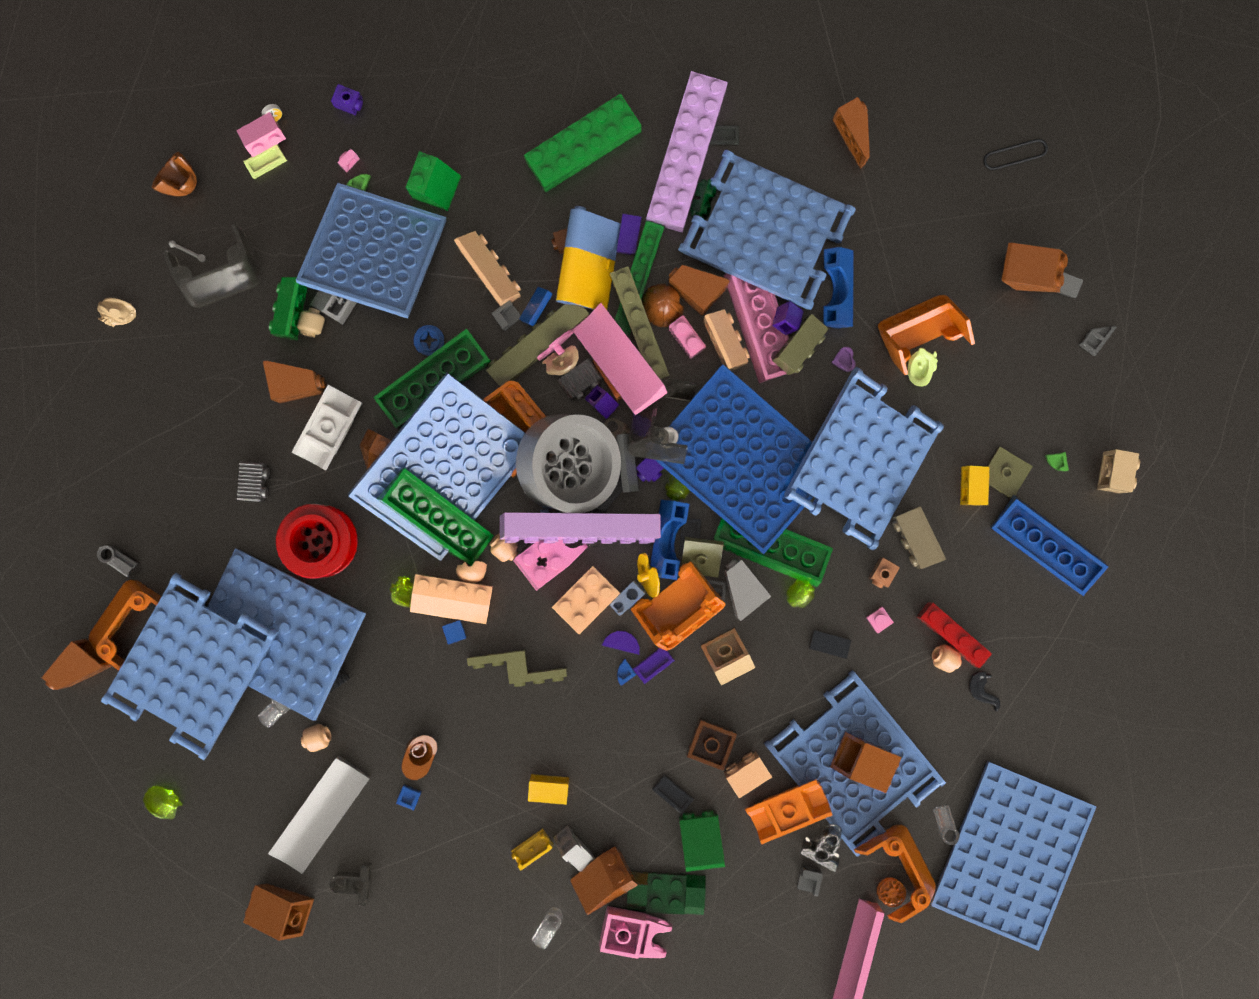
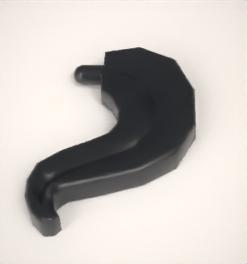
(977, 686)

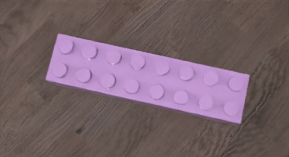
(686, 151)
(579, 526)

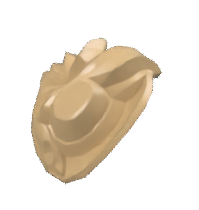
(116, 312)
(561, 364)

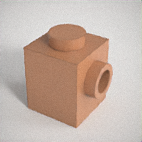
(883, 573)

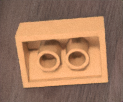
(726, 339)

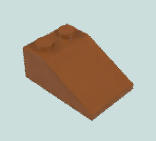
(853, 126)
(603, 880)

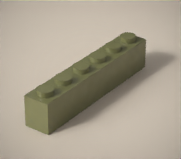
(638, 321)
(529, 347)

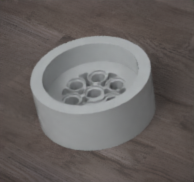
(597, 455)

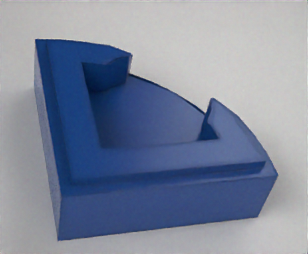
(625, 672)

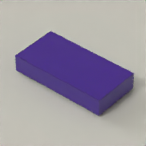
(628, 234)
(653, 665)

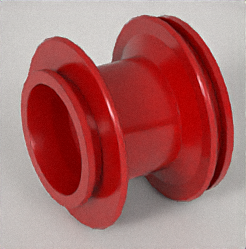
(292, 536)

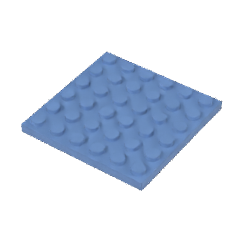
(371, 250)

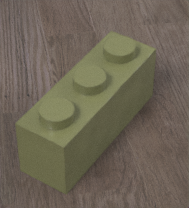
(800, 345)

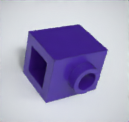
(347, 100)
(788, 318)
(601, 401)
(649, 470)

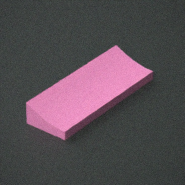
(755, 314)
(619, 360)
(859, 951)

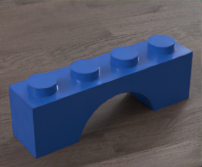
(839, 265)
(672, 517)

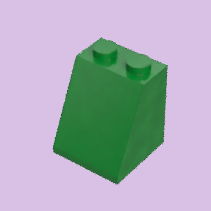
(432, 181)
(701, 841)

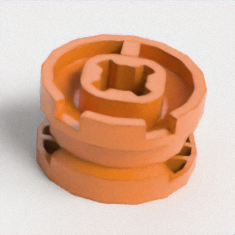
(891, 892)

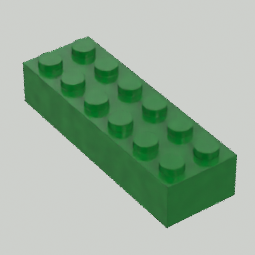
(583, 142)
(459, 357)

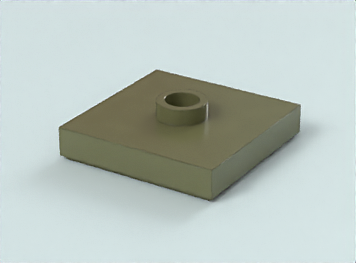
(1007, 472)
(704, 554)

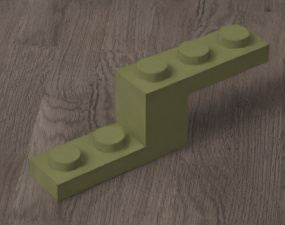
(517, 667)

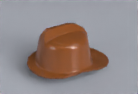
(418, 757)

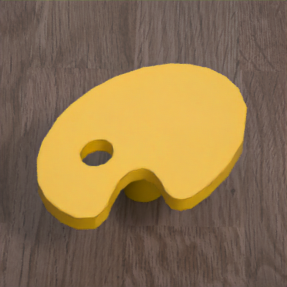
(647, 576)

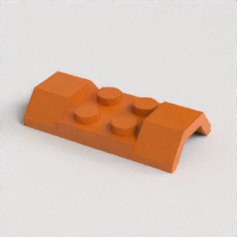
(789, 811)

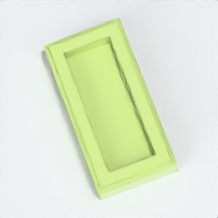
(265, 161)

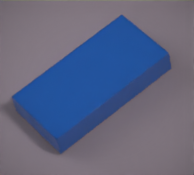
(535, 306)

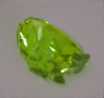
(402, 592)
(161, 802)

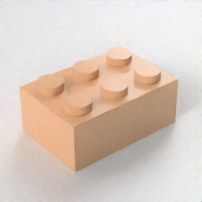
(586, 599)

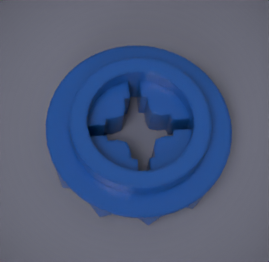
(422, 334)

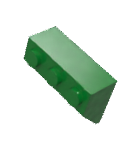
(288, 308)

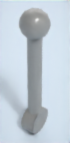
(201, 257)

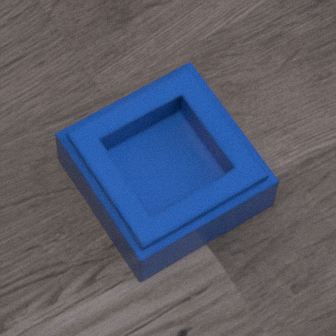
(454, 632)
(408, 797)

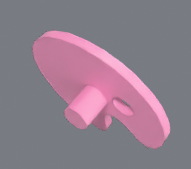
(556, 345)

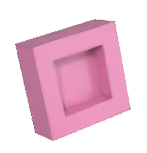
(348, 160)
(879, 620)

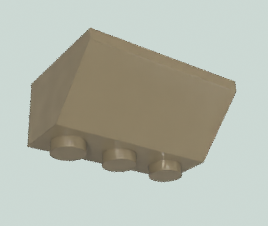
(918, 538)

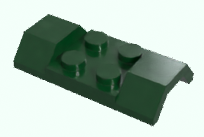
(667, 893)

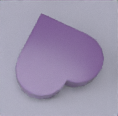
(844, 359)

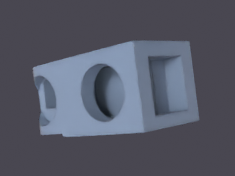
(627, 597)

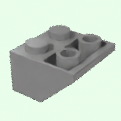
(333, 306)

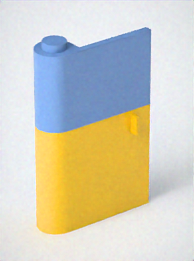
(588, 259)

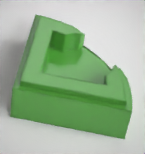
(359, 182)
(1058, 461)

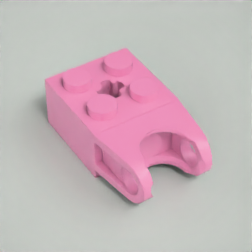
(556, 558)
(637, 933)

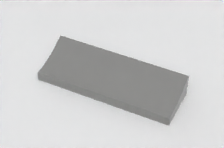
(319, 814)

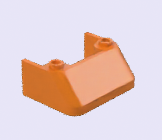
(922, 324)
(516, 406)
(130, 596)
(899, 842)

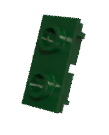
(703, 206)

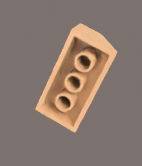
(487, 267)
(450, 598)

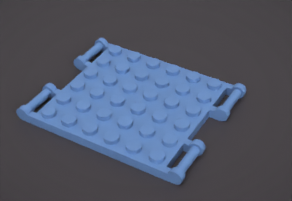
(767, 230)
(863, 459)
(190, 666)
(852, 803)

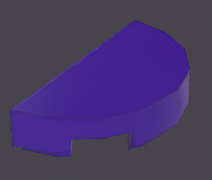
(622, 641)

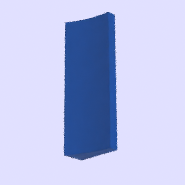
(1049, 545)

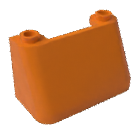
(679, 608)

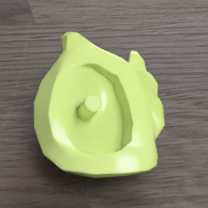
(921, 367)

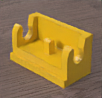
(974, 485)
(548, 789)
(532, 849)

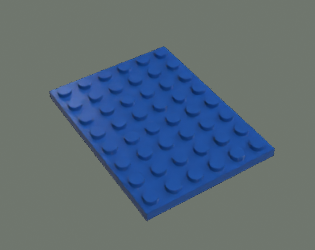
(740, 458)

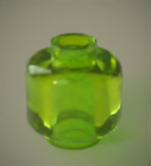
(675, 489)
(800, 593)

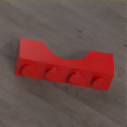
(954, 634)

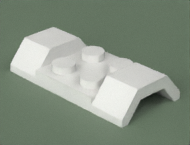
(327, 427)

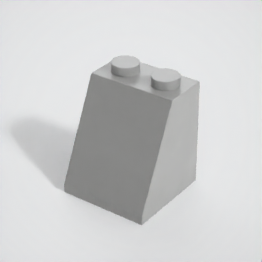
(744, 589)

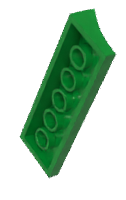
(435, 517)
(789, 554)

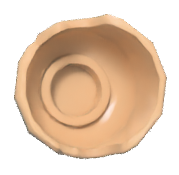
(472, 573)

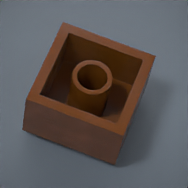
(711, 744)

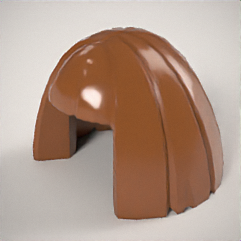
(176, 177)
(662, 305)

